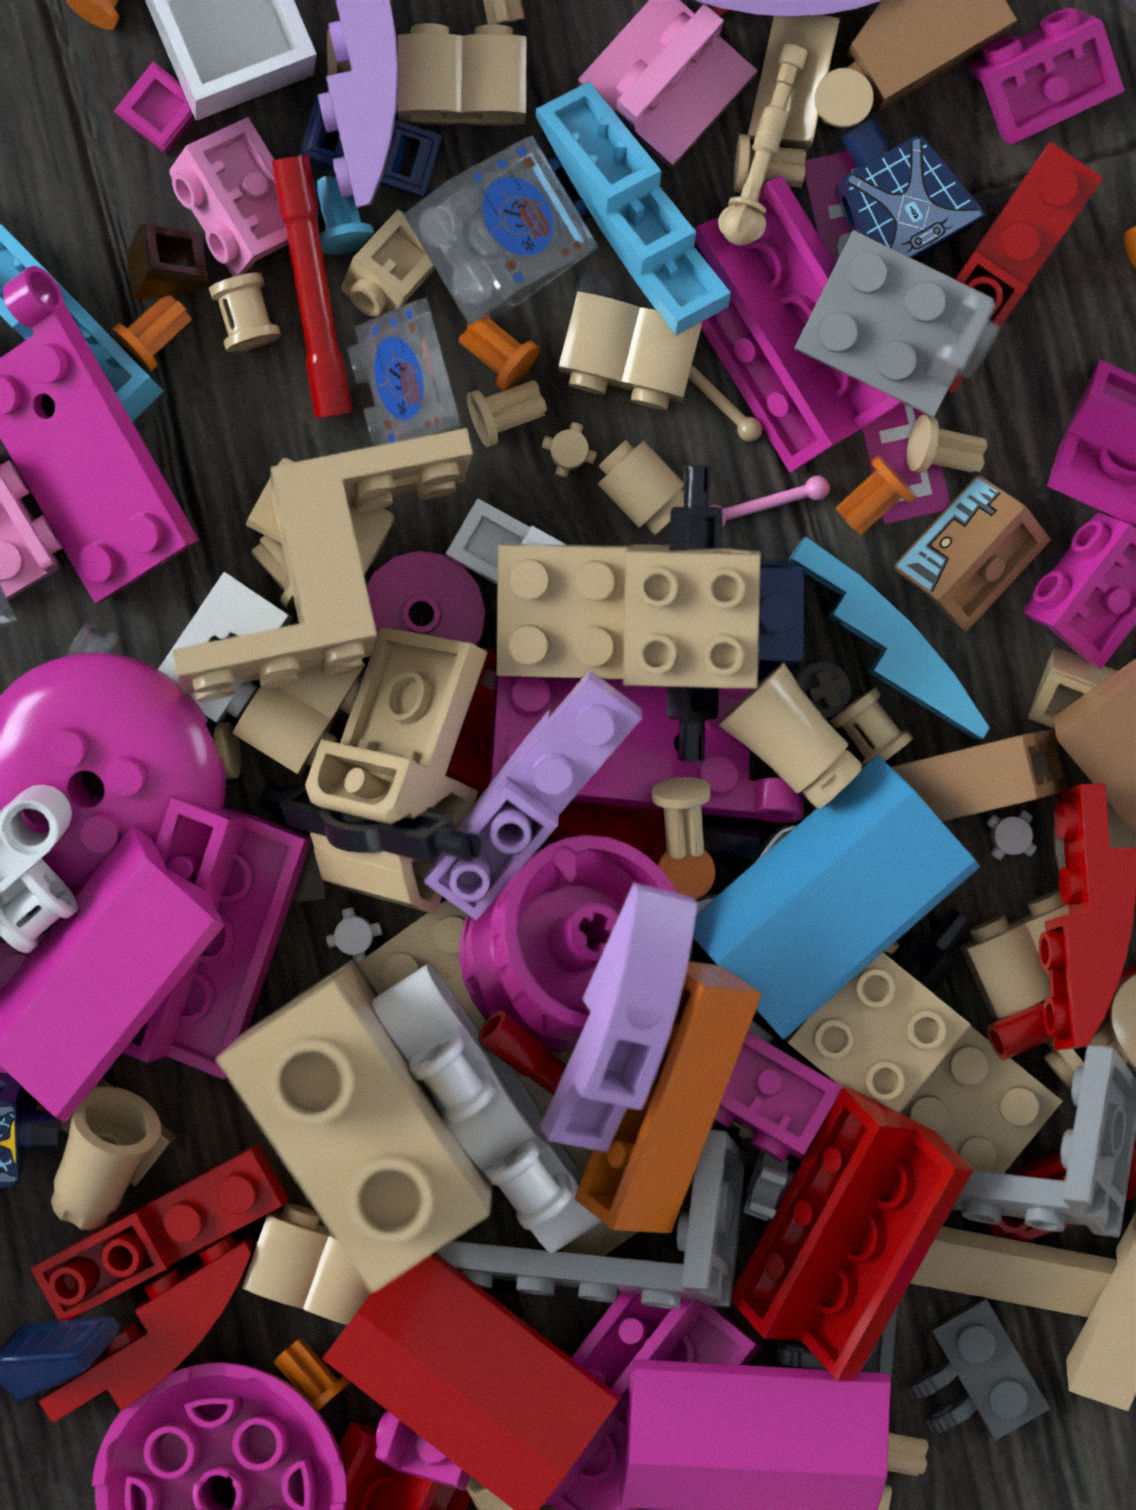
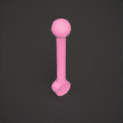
(815, 488)

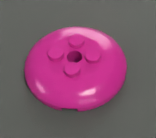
(123, 726)
(224, 1424)

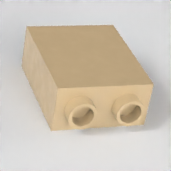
(357, 1127)

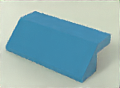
(833, 895)

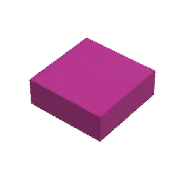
(157, 108)

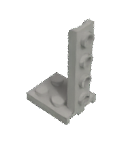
(897, 325)
(1093, 1153)
(705, 1233)

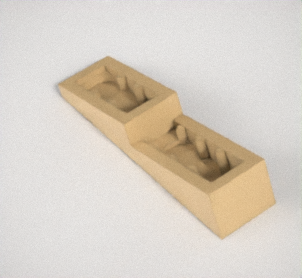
(1105, 1351)

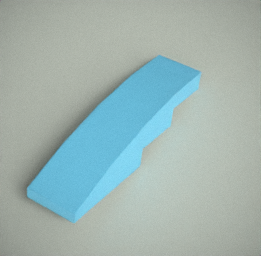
(630, 207)
(905, 656)

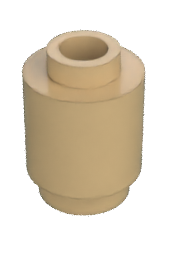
(642, 485)

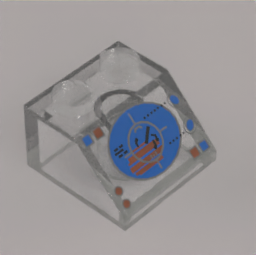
(500, 231)
(406, 375)

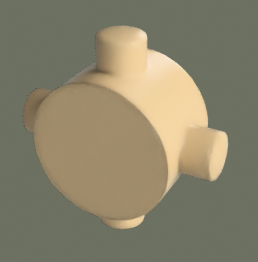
(569, 449)

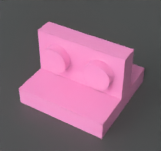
(669, 76)

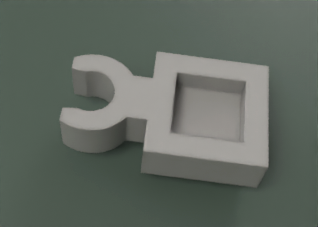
(766, 1186)

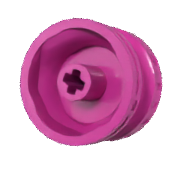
(548, 931)

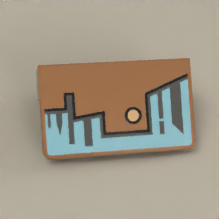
(973, 552)

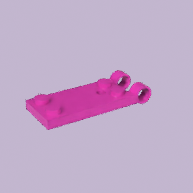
(88, 457)
(647, 751)

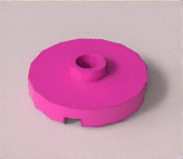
(431, 580)

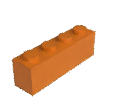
(657, 1148)

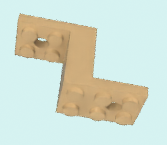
(325, 563)

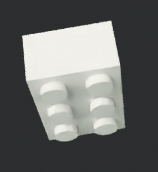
(233, 49)

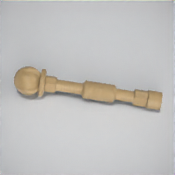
(744, 218)

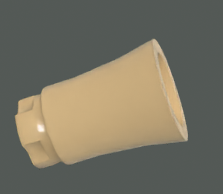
(792, 737)
(103, 1151)

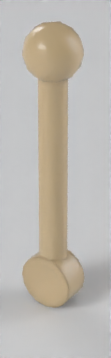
(748, 427)

